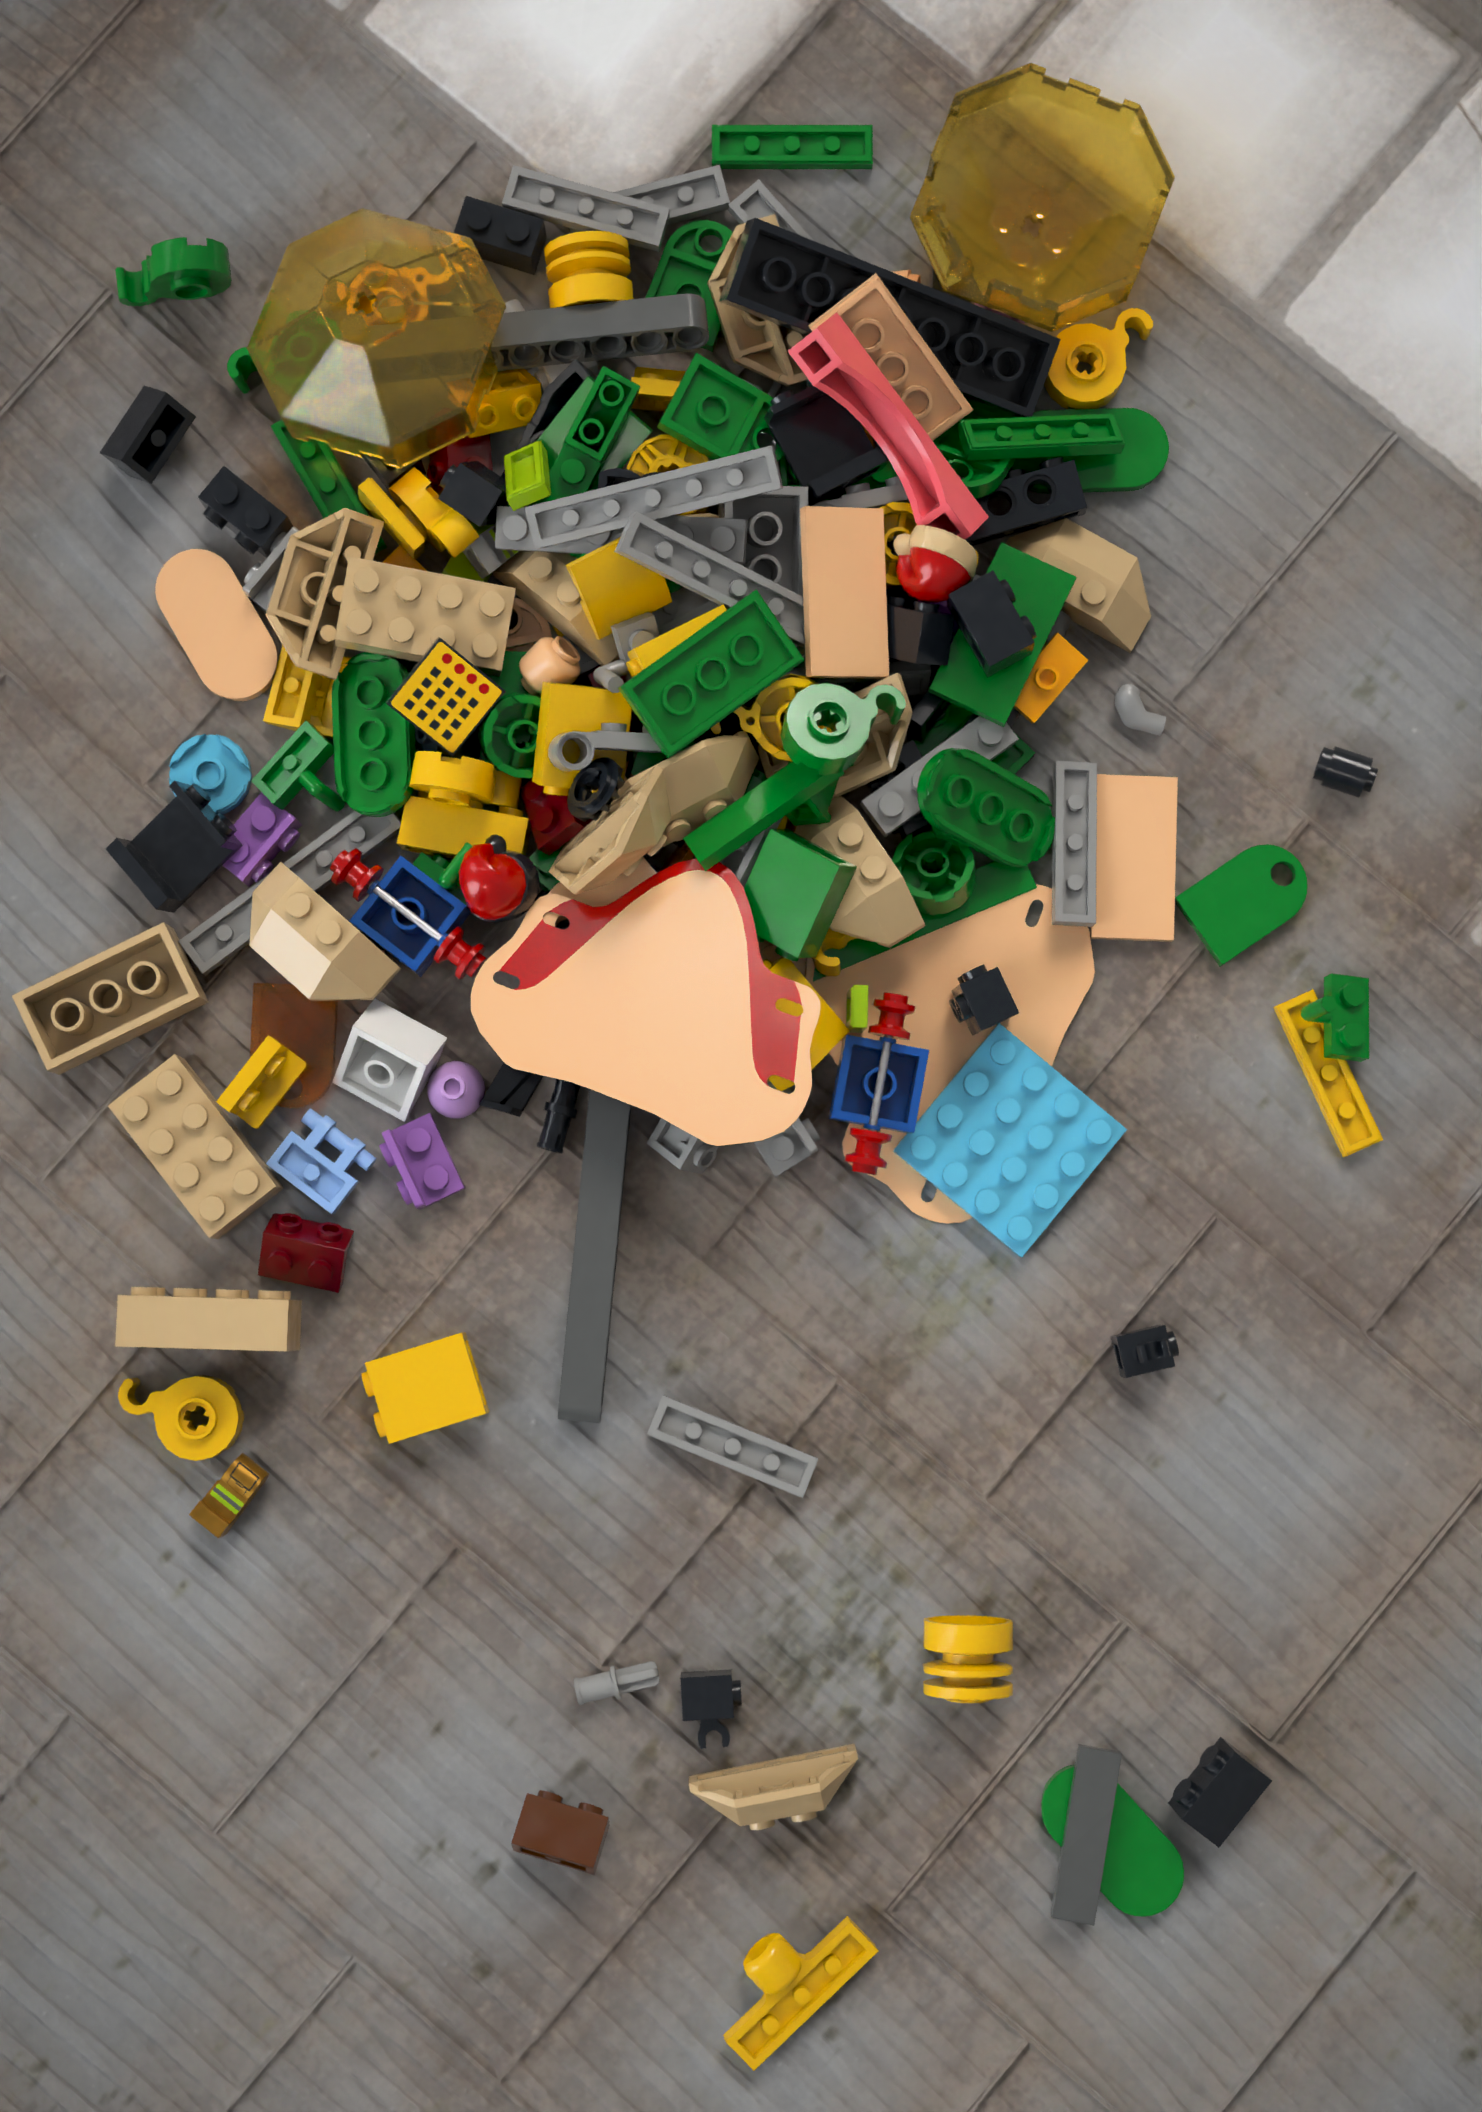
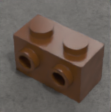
(561, 1832)

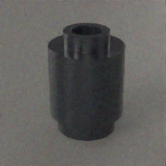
(1345, 771)

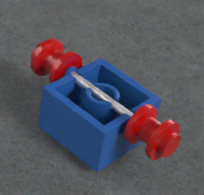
(409, 914)
(879, 1083)

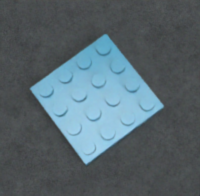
(1010, 1140)

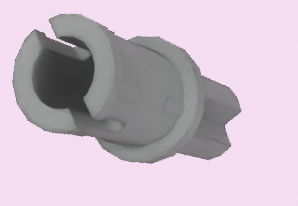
(616, 1682)

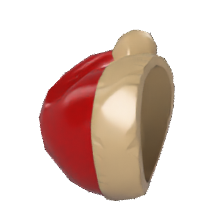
(933, 563)

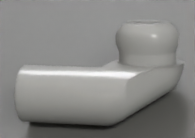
(1133, 712)

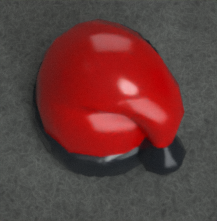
(498, 881)

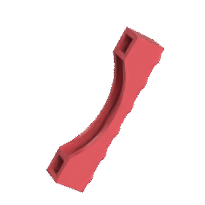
(845, 371)

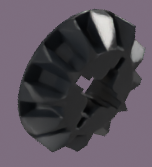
(601, 775)

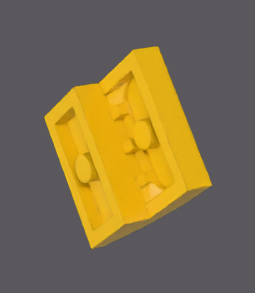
(615, 588)
(299, 697)

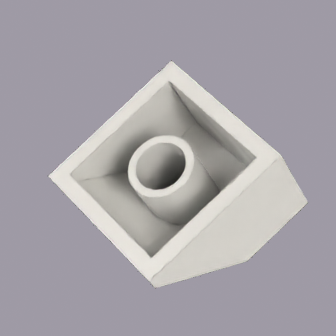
(389, 1059)

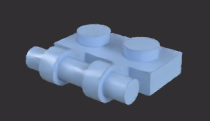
(313, 1171)

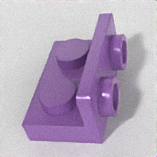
(263, 833)
(422, 1162)

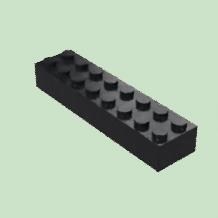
(799, 280)

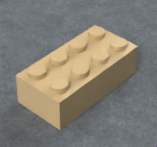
(406, 609)
(110, 999)
(195, 1147)
(205, 1322)

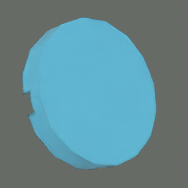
(216, 767)

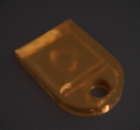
(304, 1028)

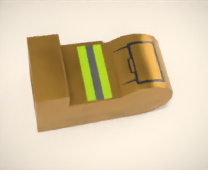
(230, 1496)

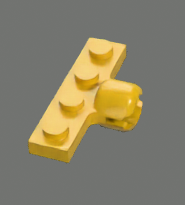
(794, 1986)

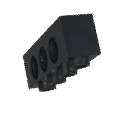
(1064, 502)

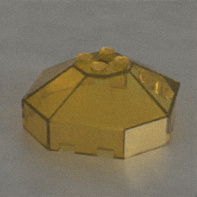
(1050, 156)
(386, 378)

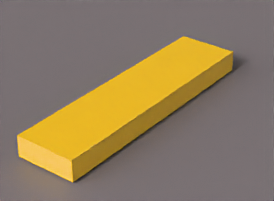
(1328, 1079)

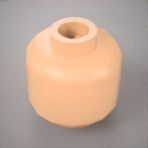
(549, 661)

